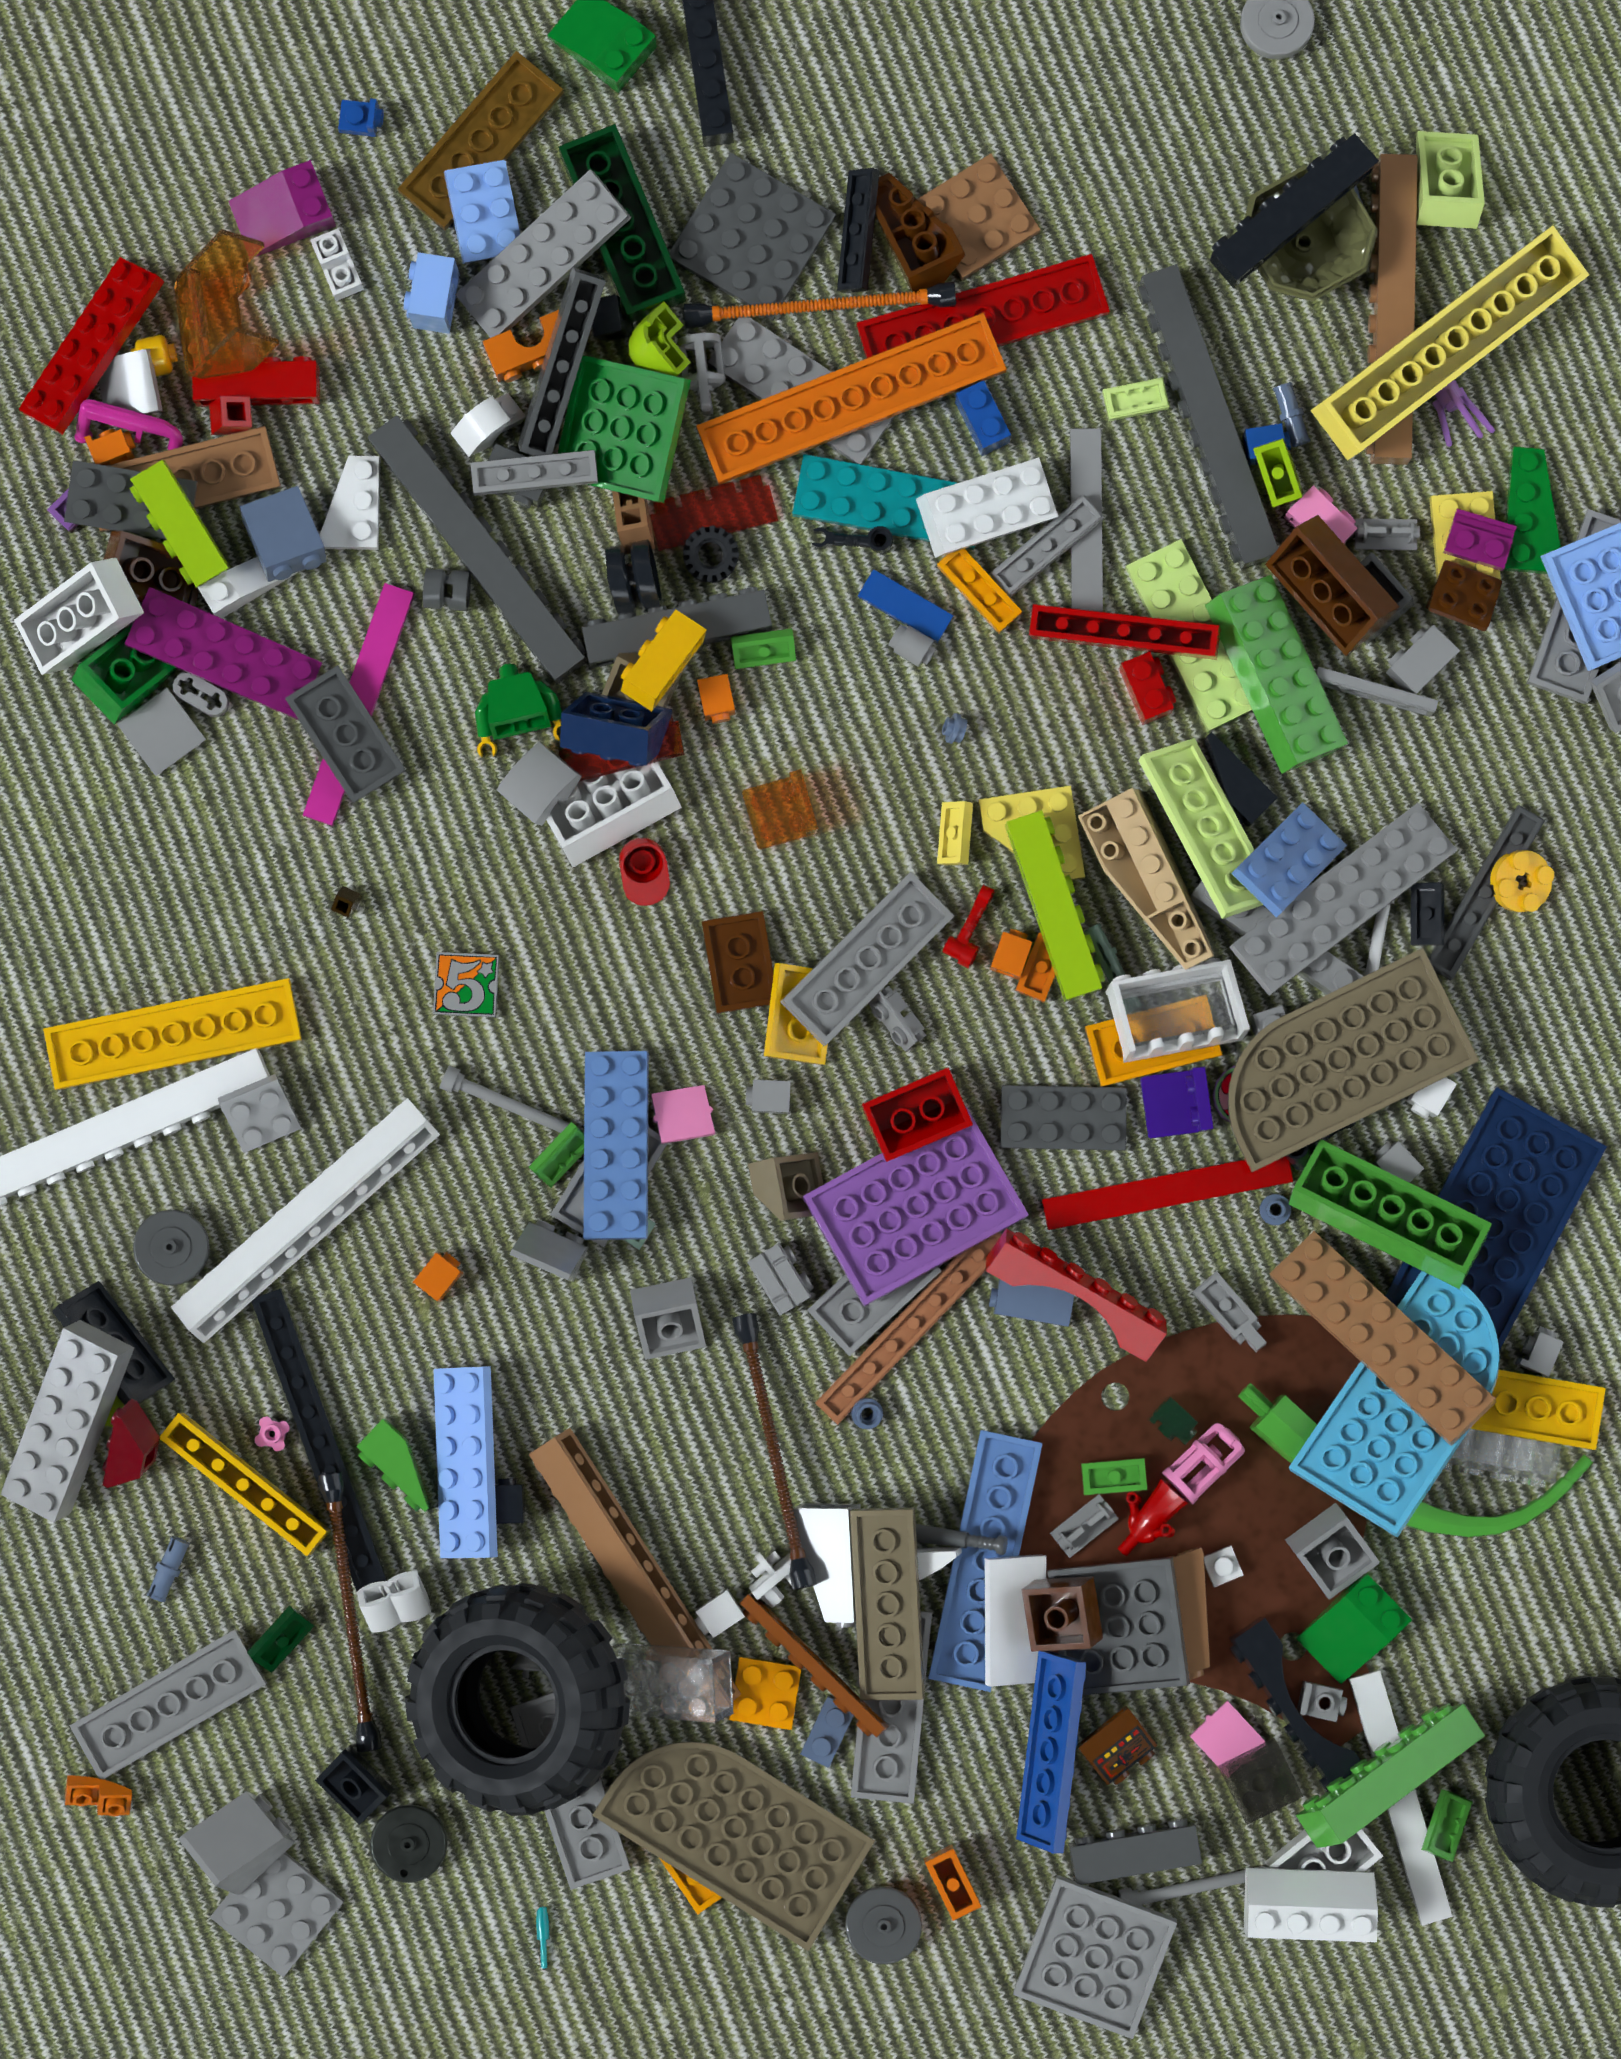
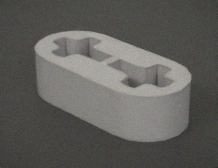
(197, 700)

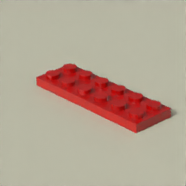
(91, 345)

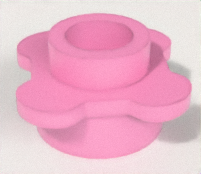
(280, 1429)

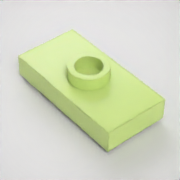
(1135, 399)

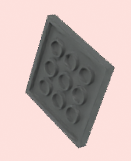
(751, 235)
(1139, 1627)

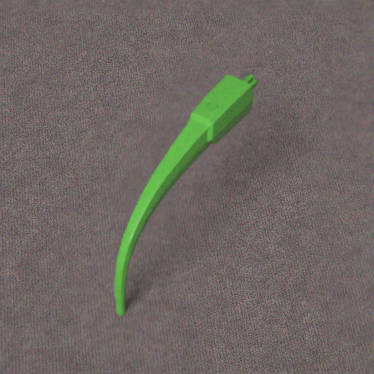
(1288, 1428)

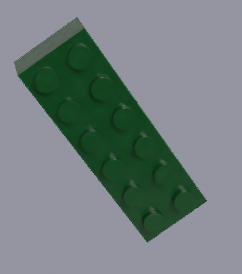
(636, 252)

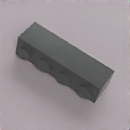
(1135, 1852)

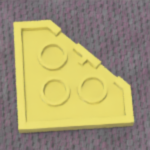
(1054, 803)

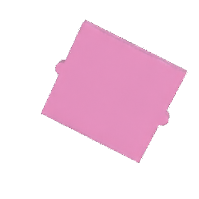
(682, 1114)
(1226, 1735)

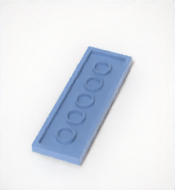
(616, 1145)

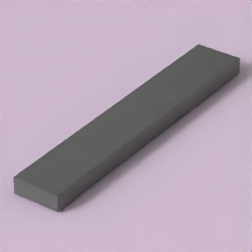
(1480, 898)

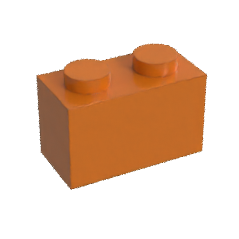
(952, 1882)

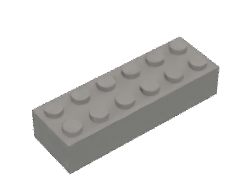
(67, 1420)

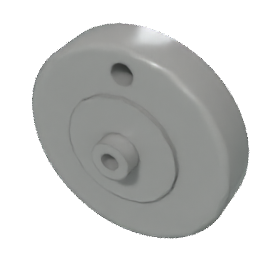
(1277, 26)

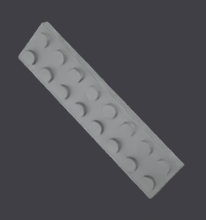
(1343, 899)

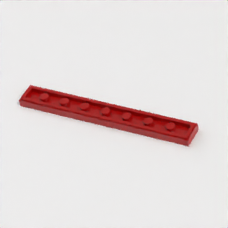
(1162, 1192)

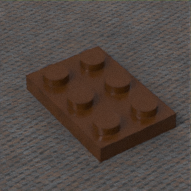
(739, 961)

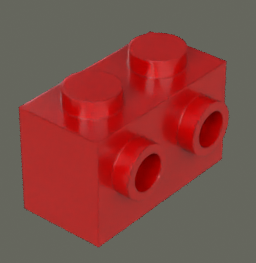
(1147, 688)

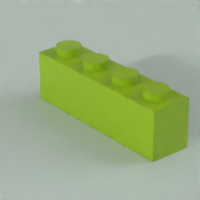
(180, 524)

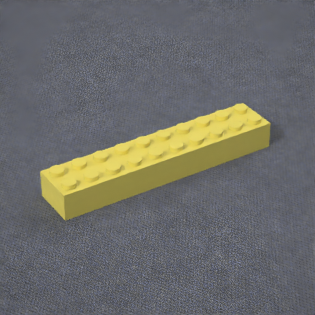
(1449, 343)

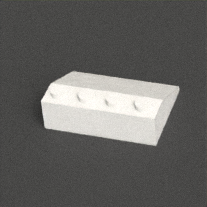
(610, 810)

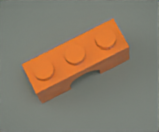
(512, 359)

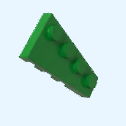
(1531, 510)

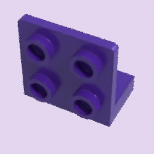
(1176, 1103)

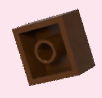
(1062, 1614)

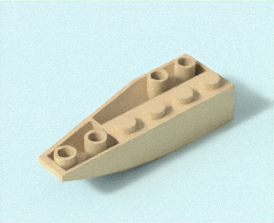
(1146, 873)

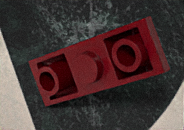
(130, 1446)

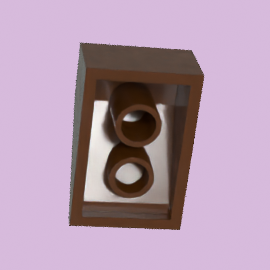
(149, 565)

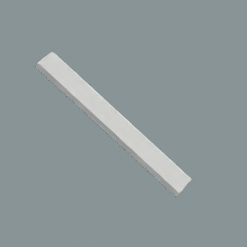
(1406, 1814)

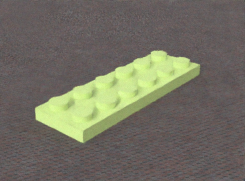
(1175, 591)
(1202, 821)

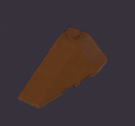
(919, 240)

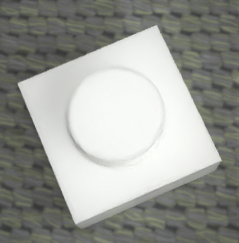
(1222, 1566)

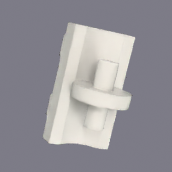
(765, 1585)

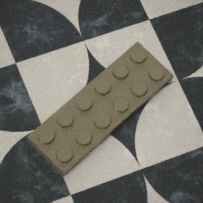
(887, 1604)

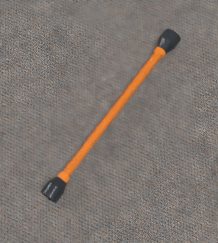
(938, 295)

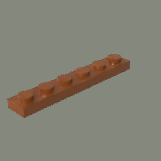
(823, 1675)

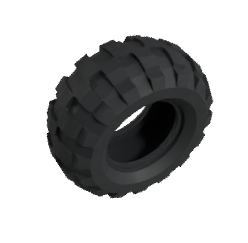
(451, 1719)
(1522, 1782)

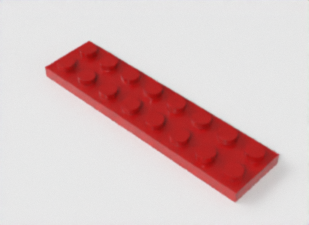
(1013, 307)

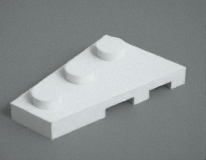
(355, 507)

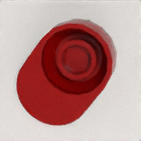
(644, 871)

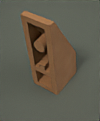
(632, 519)

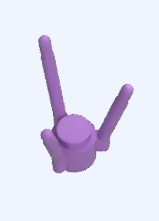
(1454, 398)

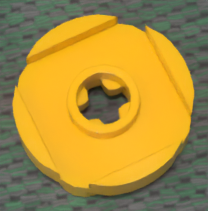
(1538, 877)

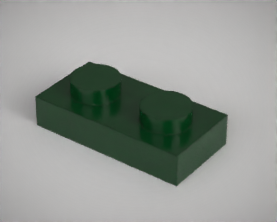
(280, 1639)

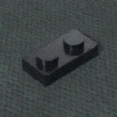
(1427, 914)

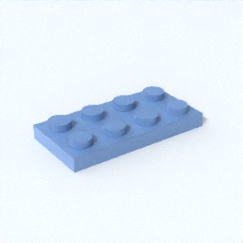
(1289, 859)

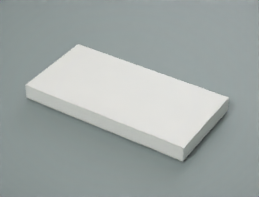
(1006, 1631)

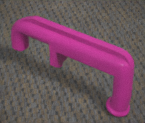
(124, 419)

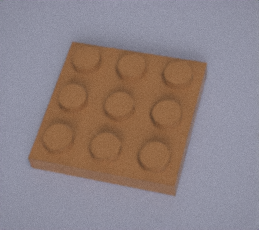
(982, 213)

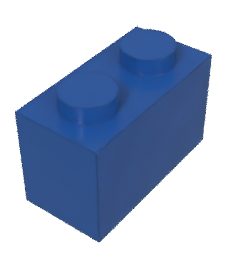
(982, 418)

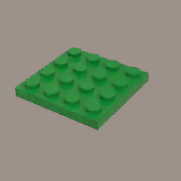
(630, 423)

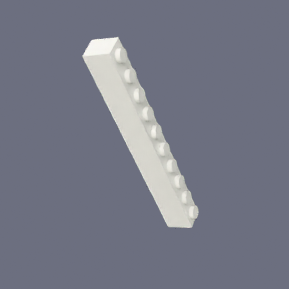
(126, 1125)
(305, 1221)

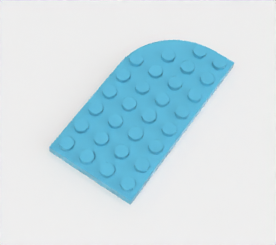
(1370, 1443)

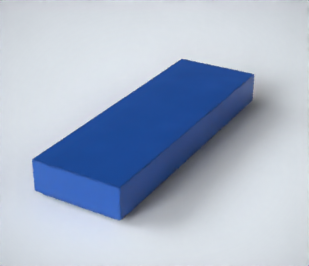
(905, 606)

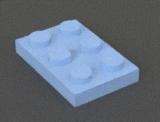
(482, 209)

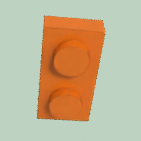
(1037, 973)

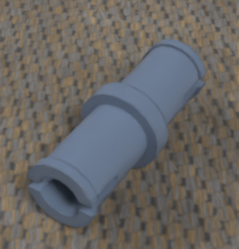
(1291, 414)
(168, 1569)

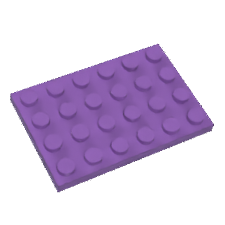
(914, 1211)

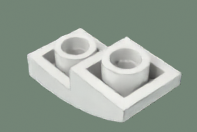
(337, 264)

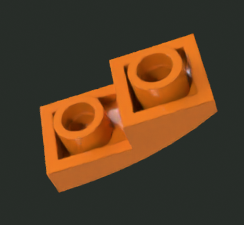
(109, 1797)

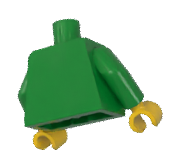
(515, 707)

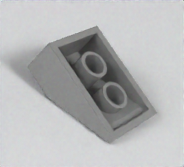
(550, 1251)

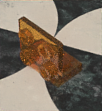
(780, 811)

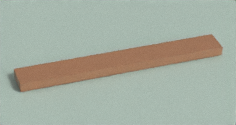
(905, 1331)

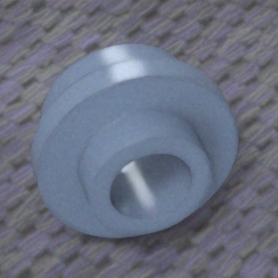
(954, 728)
(1265, 1213)
(871, 1421)

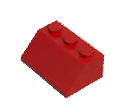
(916, 1114)

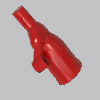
(1152, 1519)

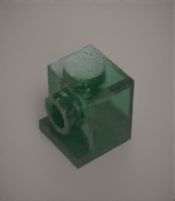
(1174, 1421)

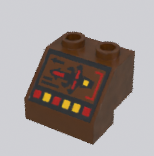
(1117, 1746)

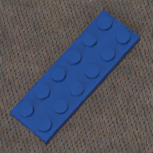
(1051, 1751)

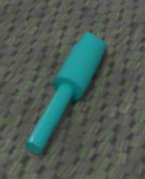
(542, 1927)

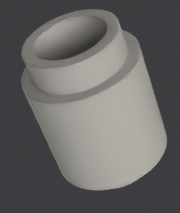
(912, 645)

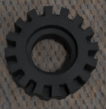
(728, 546)

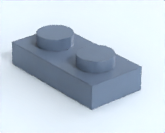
(826, 1733)

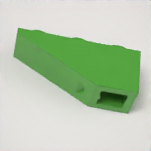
(394, 1457)

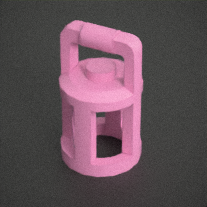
(1210, 1456)

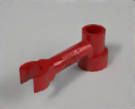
(960, 947)

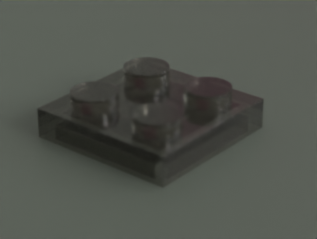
(1260, 1781)

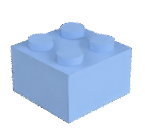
(432, 292)

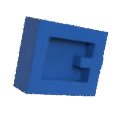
(360, 117)

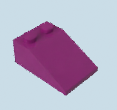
(283, 208)

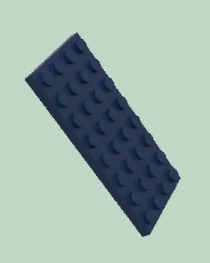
(1525, 1180)

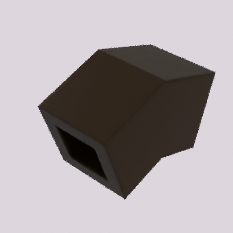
(348, 896)

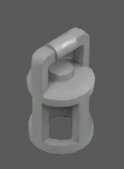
(703, 380)

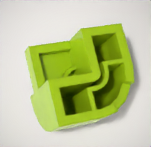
(652, 343)

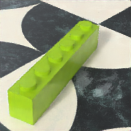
(1053, 905)

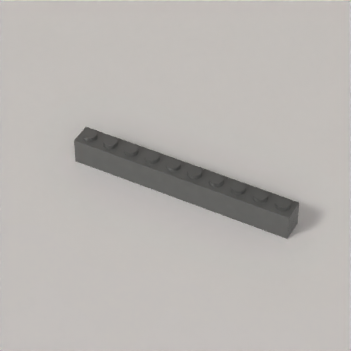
(1208, 417)
(477, 549)

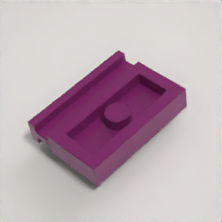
(1479, 539)

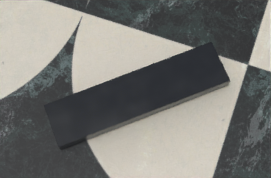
(858, 230)

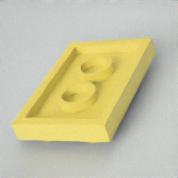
(1442, 515)

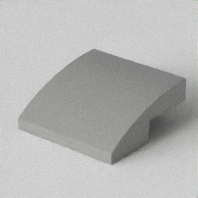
(131, 383)
(161, 731)
(538, 783)

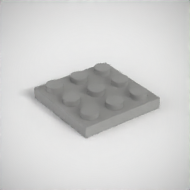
(279, 1913)

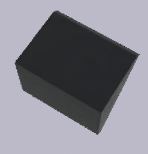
(354, 1784)

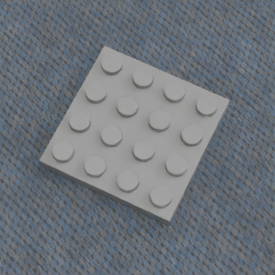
(1095, 1956)

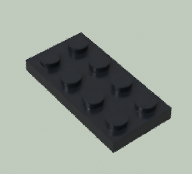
(145, 1370)

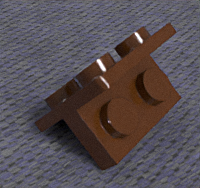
(1464, 595)

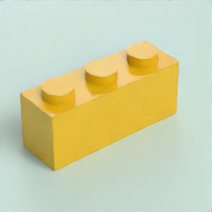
(662, 659)

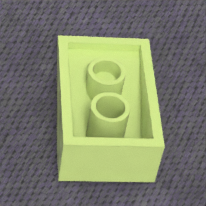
(1449, 180)

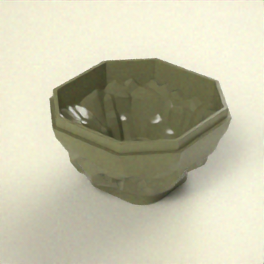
(1337, 248)

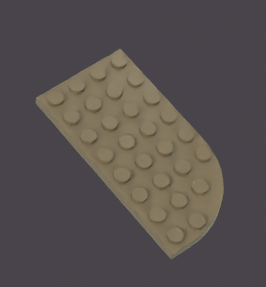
(1344, 1059)
(738, 1834)

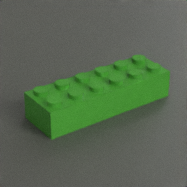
(1276, 674)
(1389, 1213)
(1389, 1775)

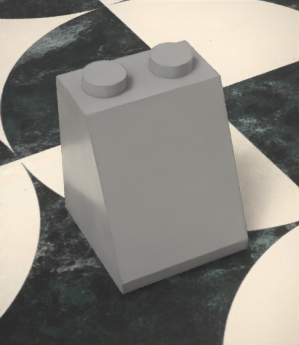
(238, 1842)

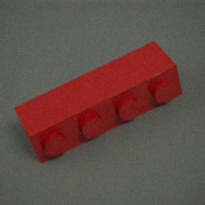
(267, 384)

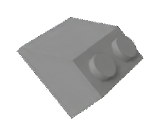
(667, 1318)
(1332, 1551)

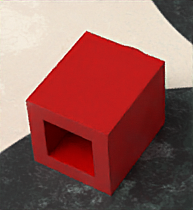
(230, 415)

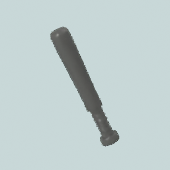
(959, 1539)

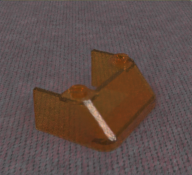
(210, 309)

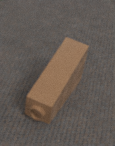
(1193, 1608)

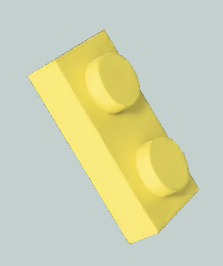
(955, 833)

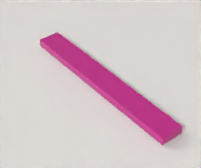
(367, 683)

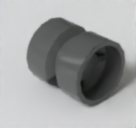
(436, 589)

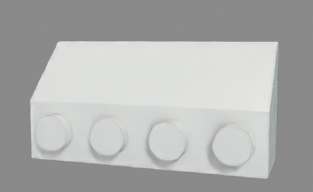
(1310, 1905)

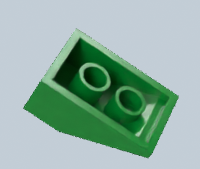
(604, 40)
(120, 677)
(1353, 1628)

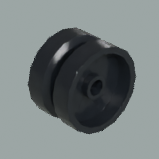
(633, 577)

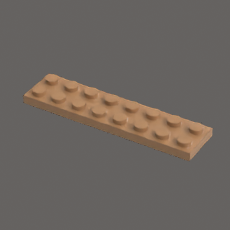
(1383, 1338)

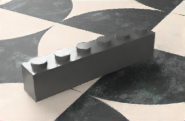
(561, 363)
(720, 616)

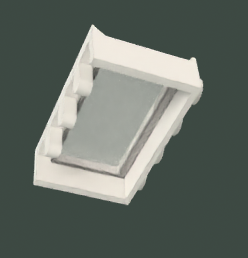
(1177, 1010)

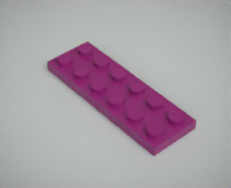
(220, 652)

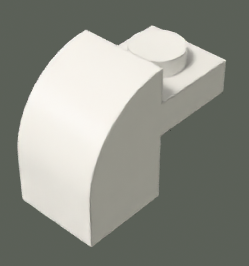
(486, 422)

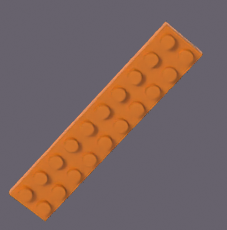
(851, 398)

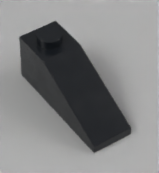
(1243, 789)

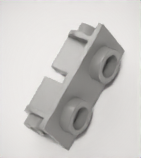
(1386, 534)
(903, 1030)
(1084, 1525)

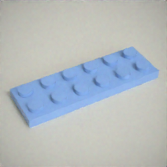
(465, 1462)

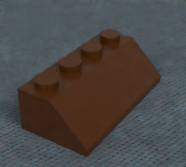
(1331, 584)

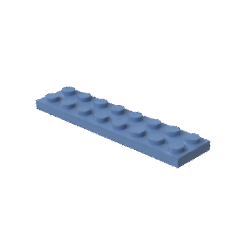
(993, 1507)

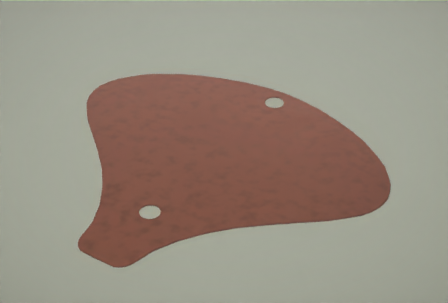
(1247, 1507)

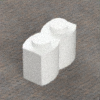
(394, 1601)

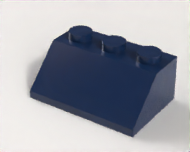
(613, 728)

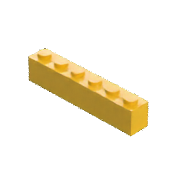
(244, 1484)

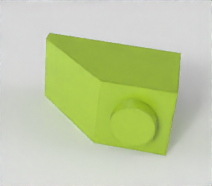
(1278, 472)

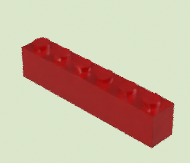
(1125, 632)

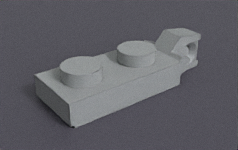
(1230, 1311)

